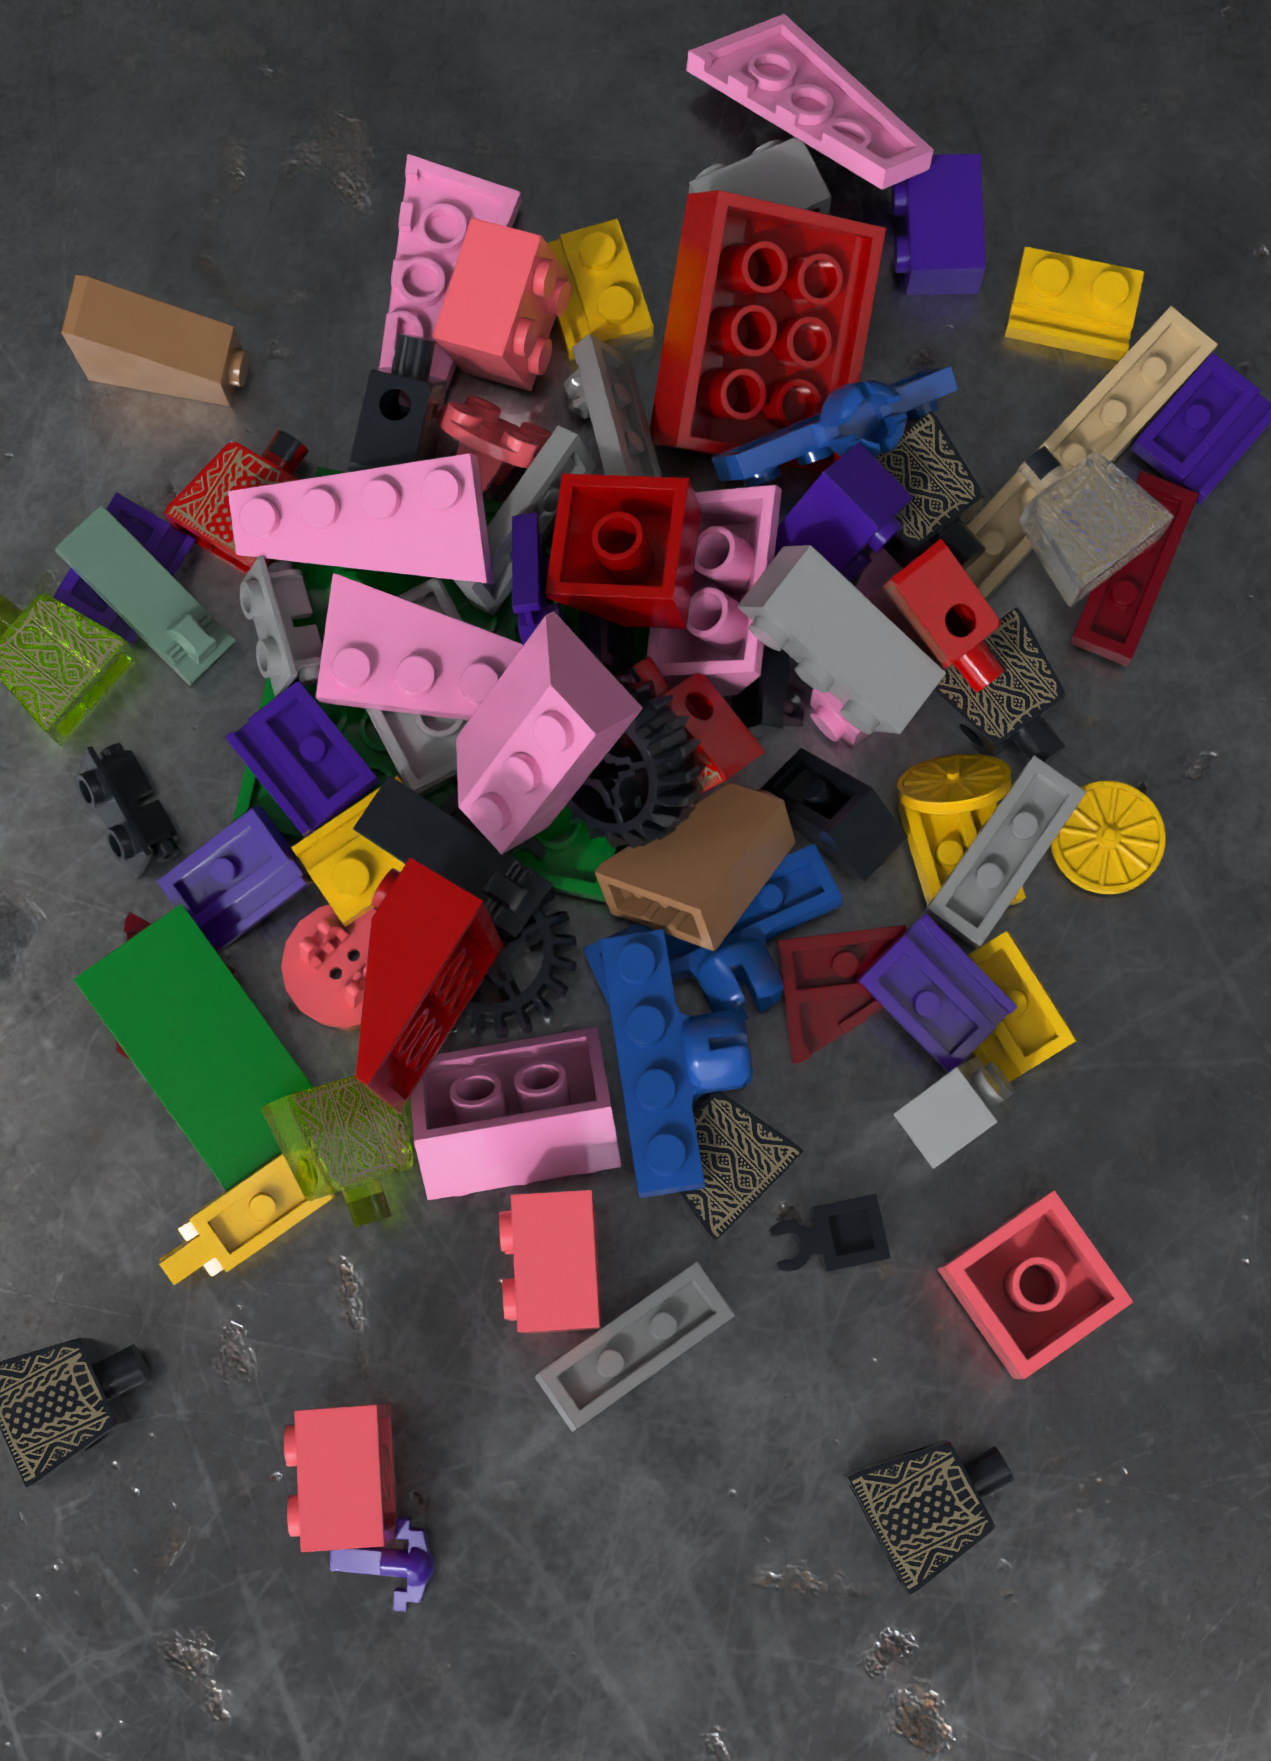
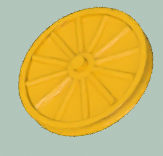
(954, 783)
(1111, 839)

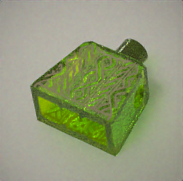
(59, 662)
(343, 1142)

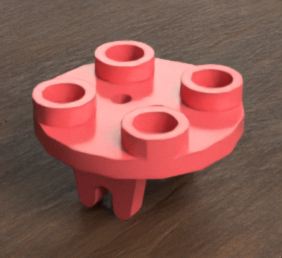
(494, 440)
(311, 955)

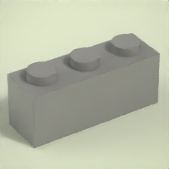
(840, 641)

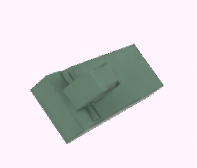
(144, 595)

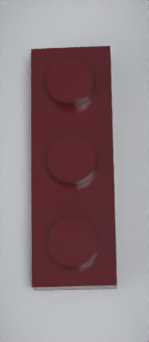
(1122, 604)

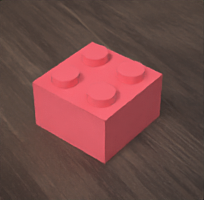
(502, 305)
(553, 1262)
(1035, 1285)
(342, 1477)

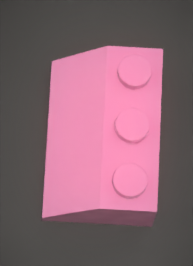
(731, 555)
(538, 735)
(514, 1114)

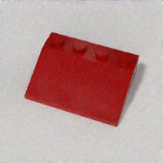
(761, 321)
(422, 969)

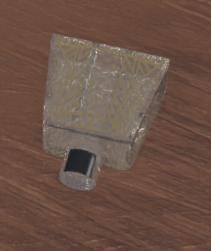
(1087, 520)

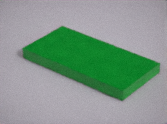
(195, 1041)

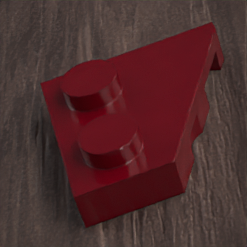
(822, 986)

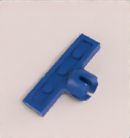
(851, 414)
(792, 896)
(666, 1061)

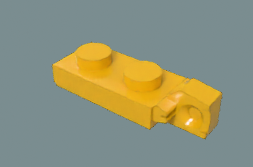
(240, 1221)

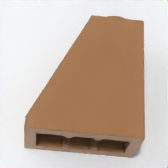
(152, 344)
(705, 870)

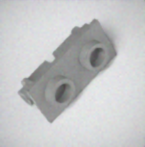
(273, 600)

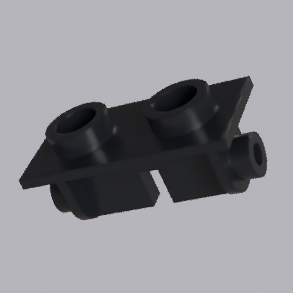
(131, 831)

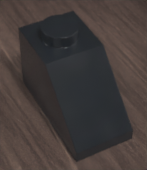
(836, 813)

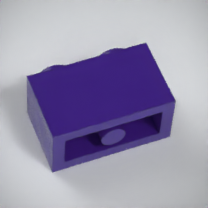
(941, 227)
(847, 513)

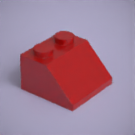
(625, 548)

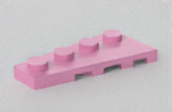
(812, 97)
(430, 237)
(384, 519)
(405, 656)

